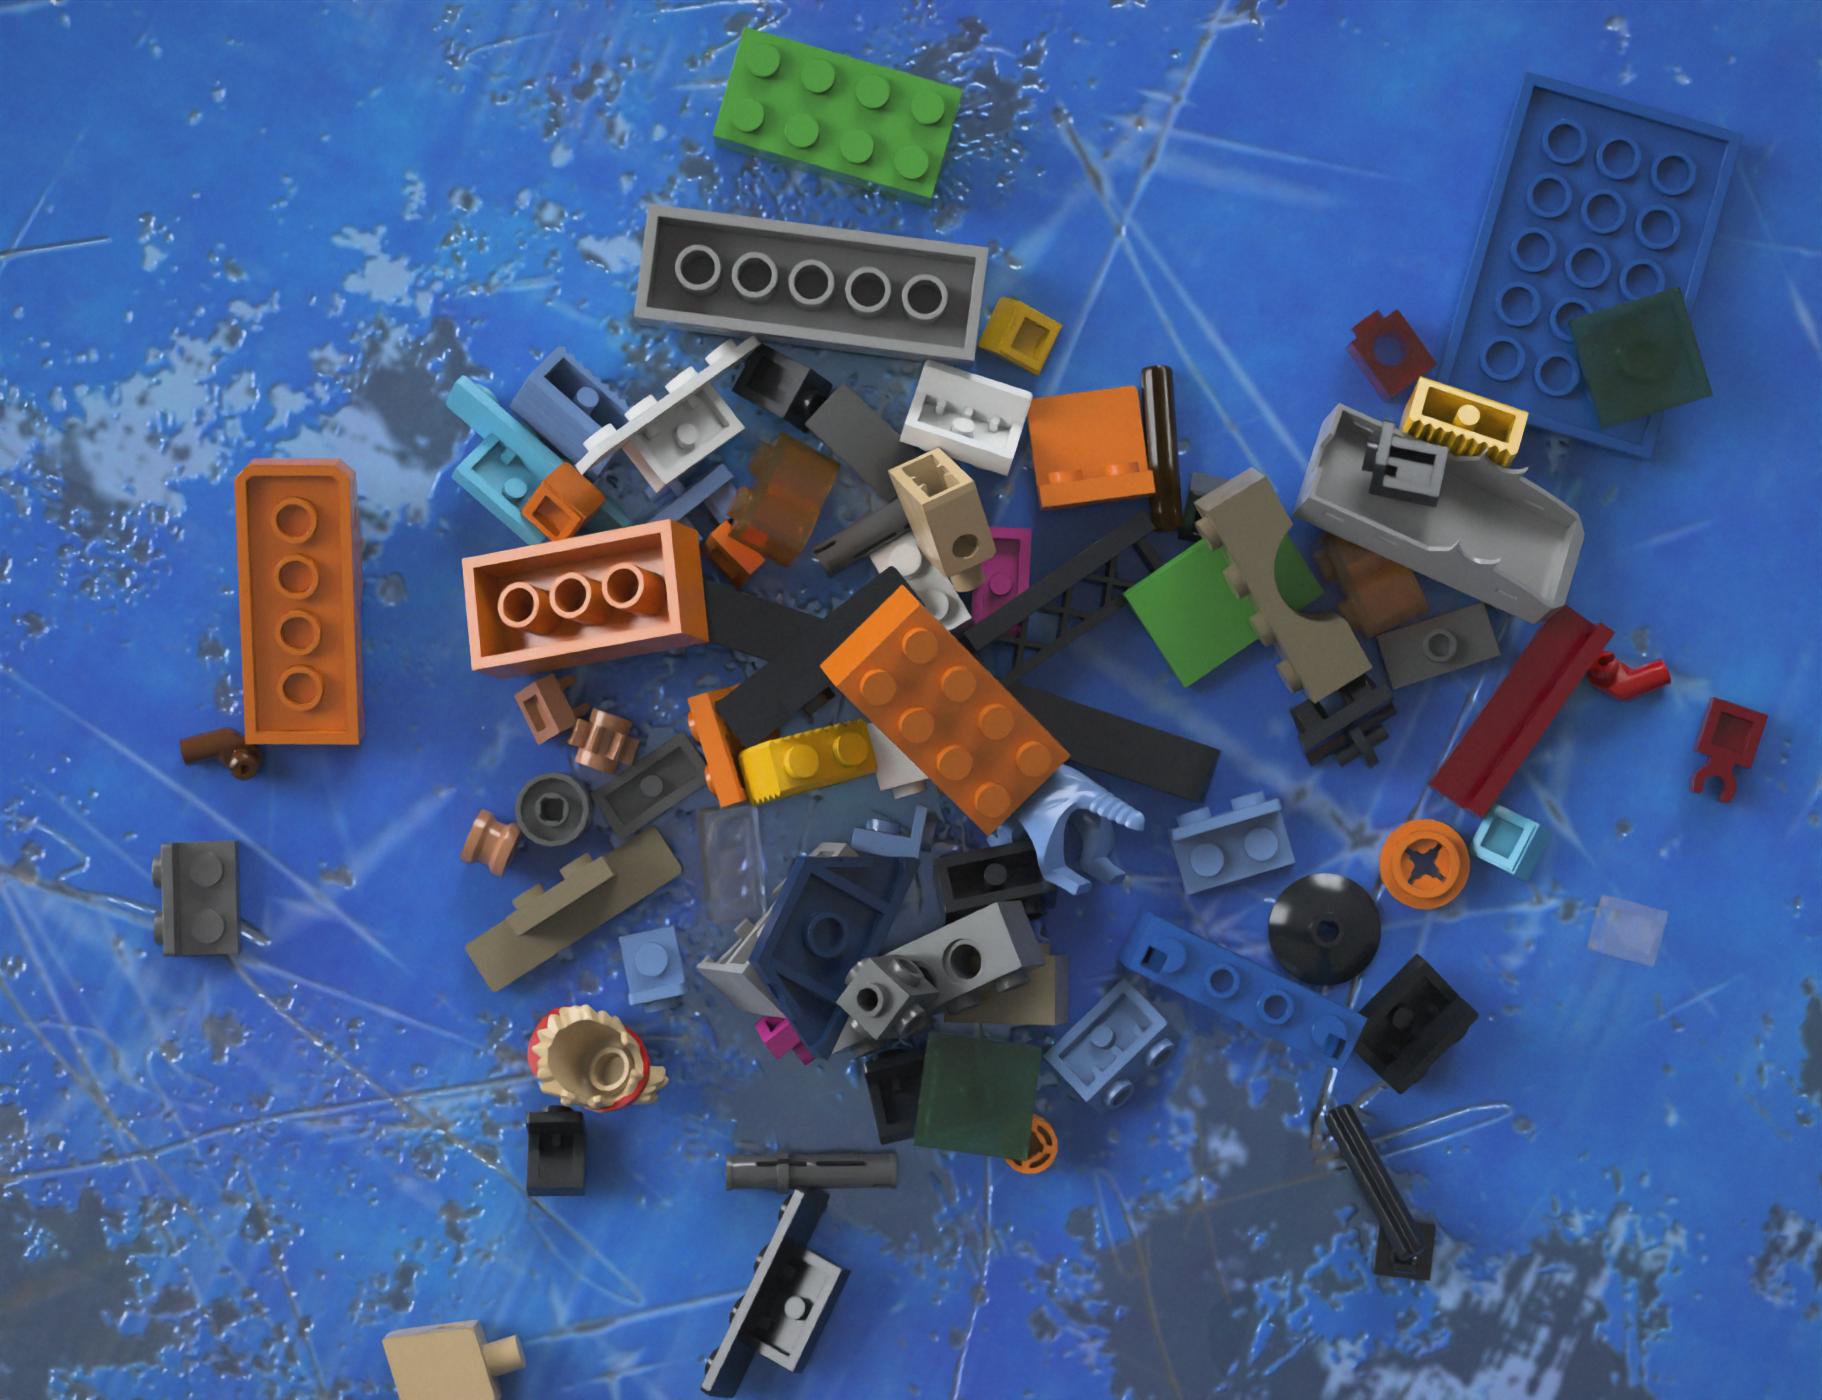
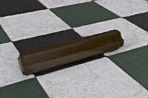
(1162, 447)

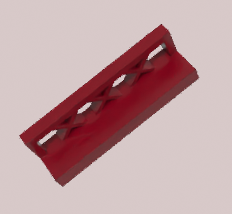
(1519, 711)

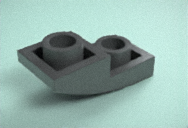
(861, 439)

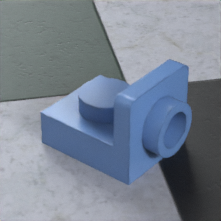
(883, 836)
(654, 968)

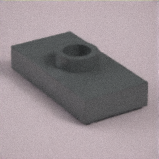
(1437, 645)

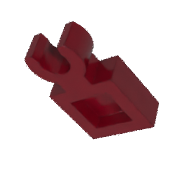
(1728, 738)

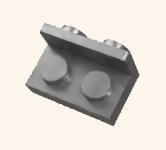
(198, 898)

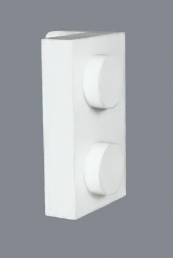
(966, 417)

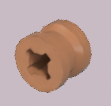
(491, 843)

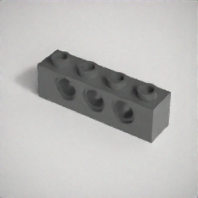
(1006, 952)

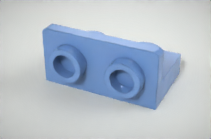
(1231, 843)
(1113, 1048)

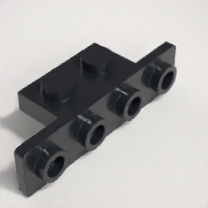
(794, 676)
(785, 1301)

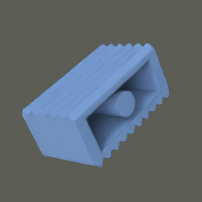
(569, 406)

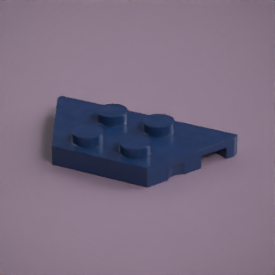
(819, 929)

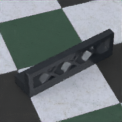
(1061, 582)

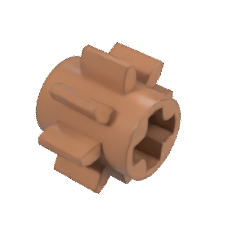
(603, 741)

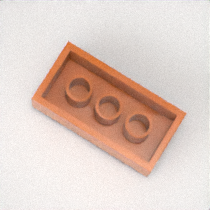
(585, 599)
(944, 710)

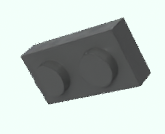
(651, 785)

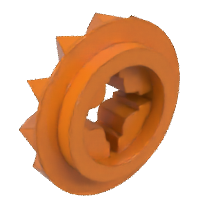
(1450, 860)

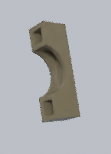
(1247, 527)

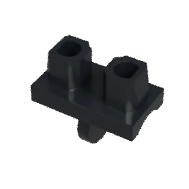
(1351, 730)

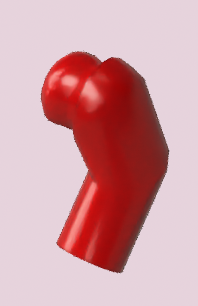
(1625, 682)

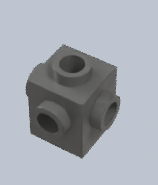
(886, 997)

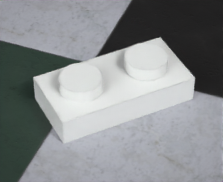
(926, 581)

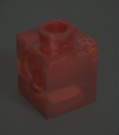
(1414, 359)

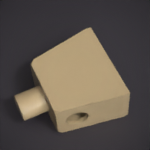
(945, 517)
(450, 1361)

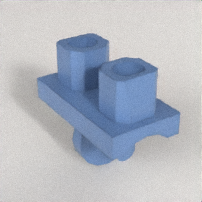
(711, 488)

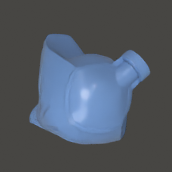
(1090, 808)

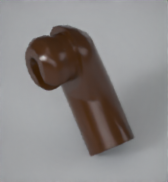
(225, 746)

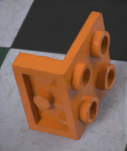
(1089, 449)

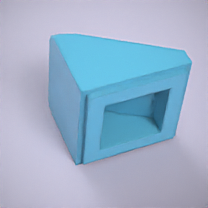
(1509, 842)

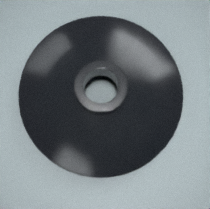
(1295, 922)

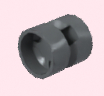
(554, 809)

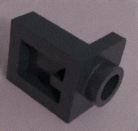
(782, 386)

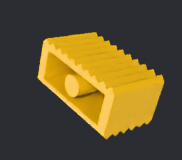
(1463, 422)
(807, 761)

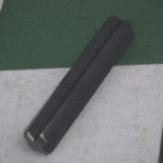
(1375, 1182)

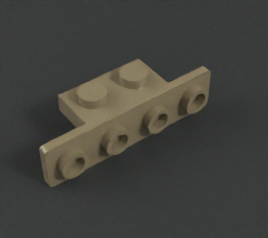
(576, 906)

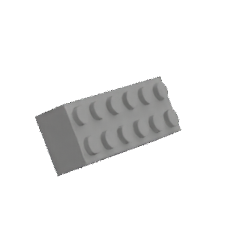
(810, 285)

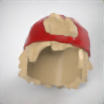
(593, 1061)

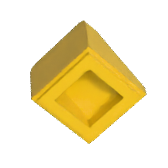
(1019, 335)

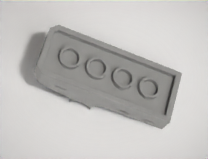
(1485, 537)

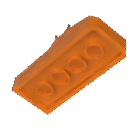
(300, 601)

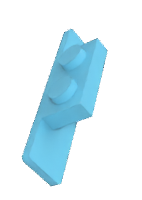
(511, 464)

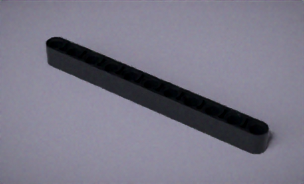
(1086, 733)

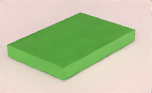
(1198, 616)

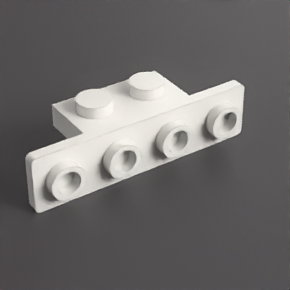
(680, 428)

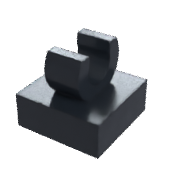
(1387, 1263)

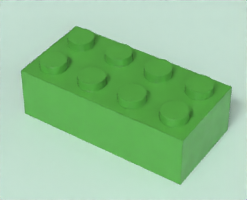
(837, 117)

